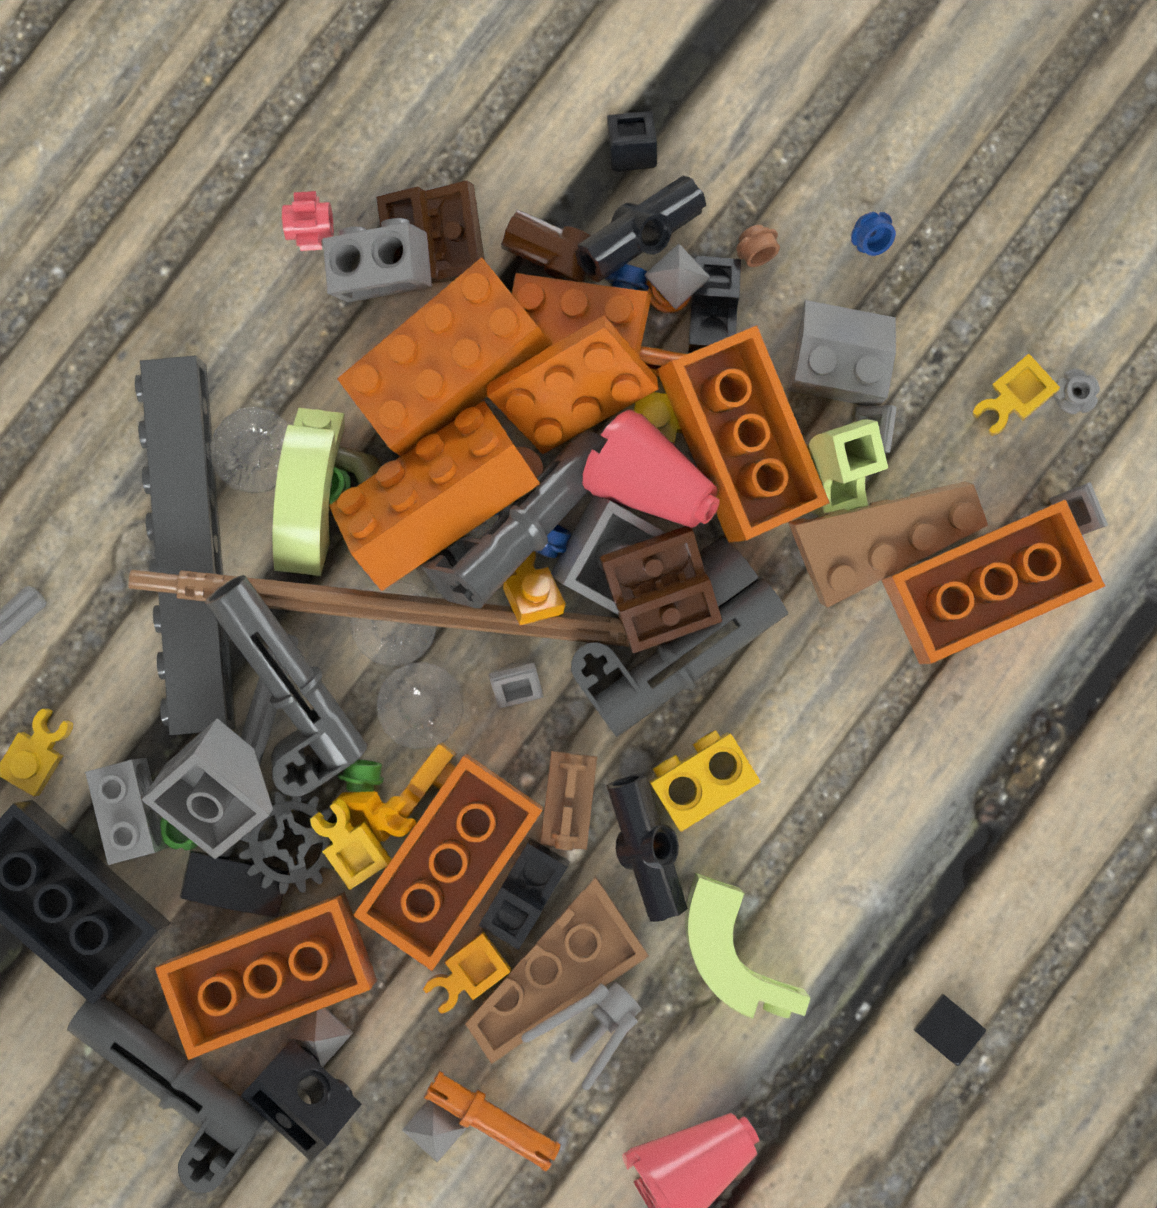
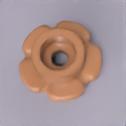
(758, 245)

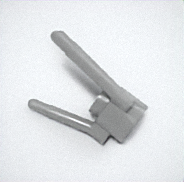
(613, 1011)

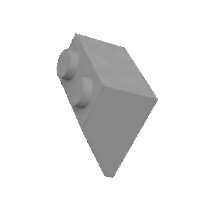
(844, 354)
(599, 531)
(212, 790)

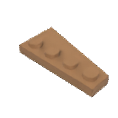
(875, 541)
(574, 955)

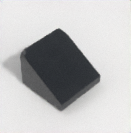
(632, 141)
(950, 1030)

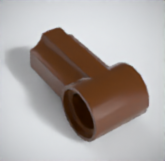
(545, 245)

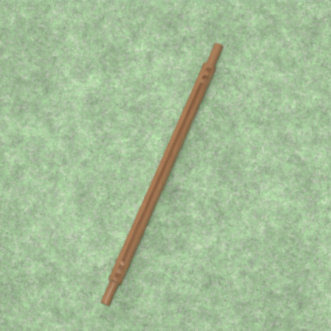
(389, 607)

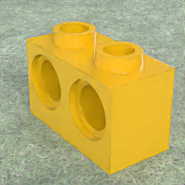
(709, 792)

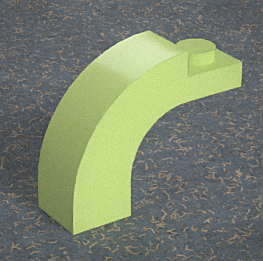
(843, 461)
(303, 491)
(709, 935)

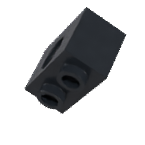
(277, 1100)

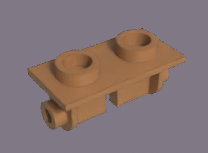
(568, 800)

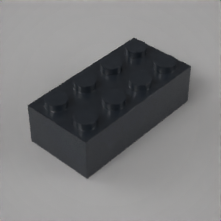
(70, 903)

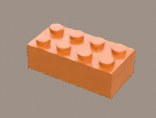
(442, 358)
(743, 434)
(432, 495)
(993, 583)
(448, 861)
(266, 975)

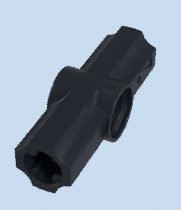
(640, 228)
(647, 847)

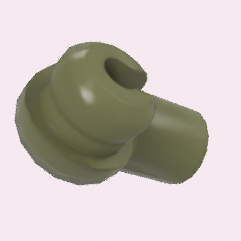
(357, 462)

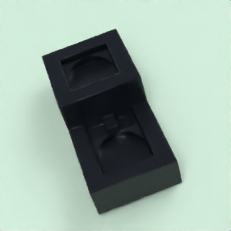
(715, 303)
(227, 885)
(524, 893)

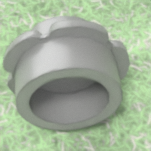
(1068, 400)

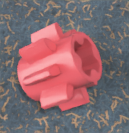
(307, 221)

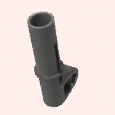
(475, 569)
(633, 699)
(324, 727)
(179, 1085)

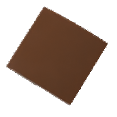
(449, 220)
(660, 589)

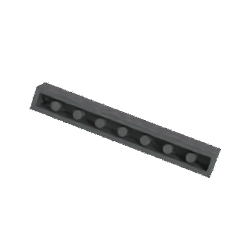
(186, 539)

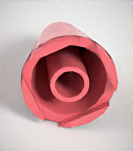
(649, 473)
(694, 1163)

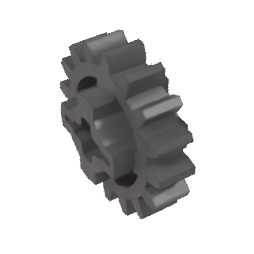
(268, 848)

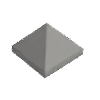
(677, 276)
(885, 417)
(1084, 507)
(516, 684)
(321, 1034)
(434, 1129)

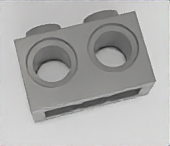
(376, 271)
(124, 820)

